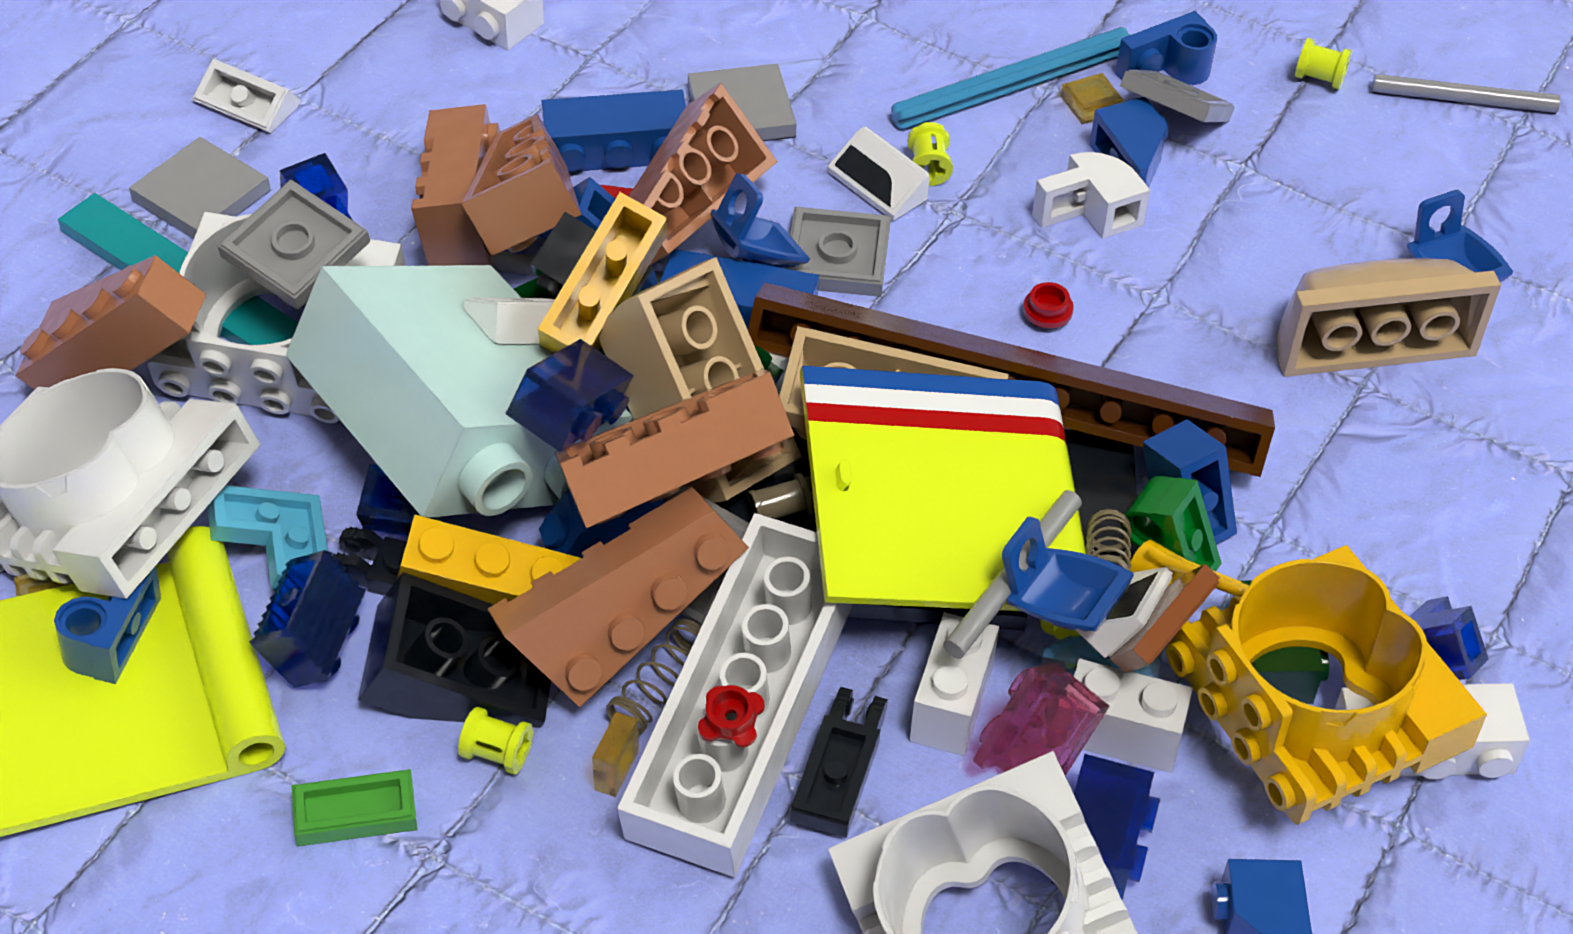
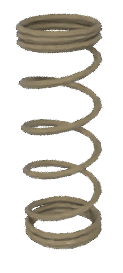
(1125, 543)
(626, 703)

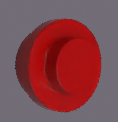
(1048, 305)

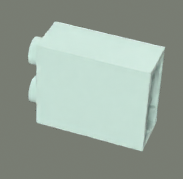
(428, 385)

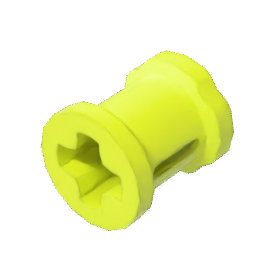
(1323, 63)
(931, 154)
(495, 740)

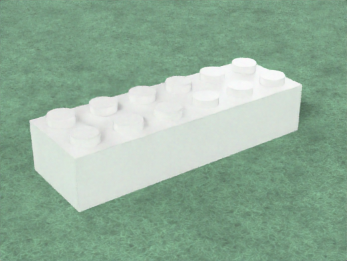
(761, 635)

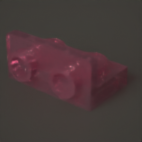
(1044, 715)

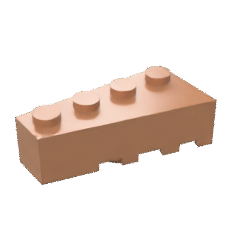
(454, 150)
(699, 163)
(520, 188)
(111, 324)
(674, 446)
(619, 595)

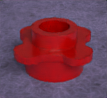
(726, 700)

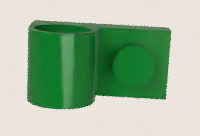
(1174, 517)

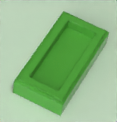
(353, 807)

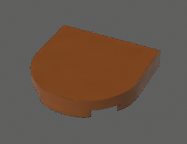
(1169, 616)

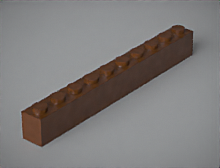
(1089, 395)

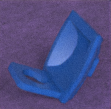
(750, 236)
(1454, 240)
(1062, 584)

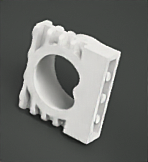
(232, 371)
(109, 478)
(962, 838)

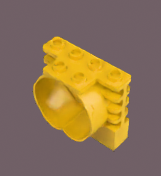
(1311, 752)

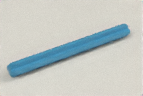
(1007, 79)

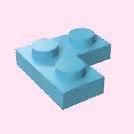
(280, 520)

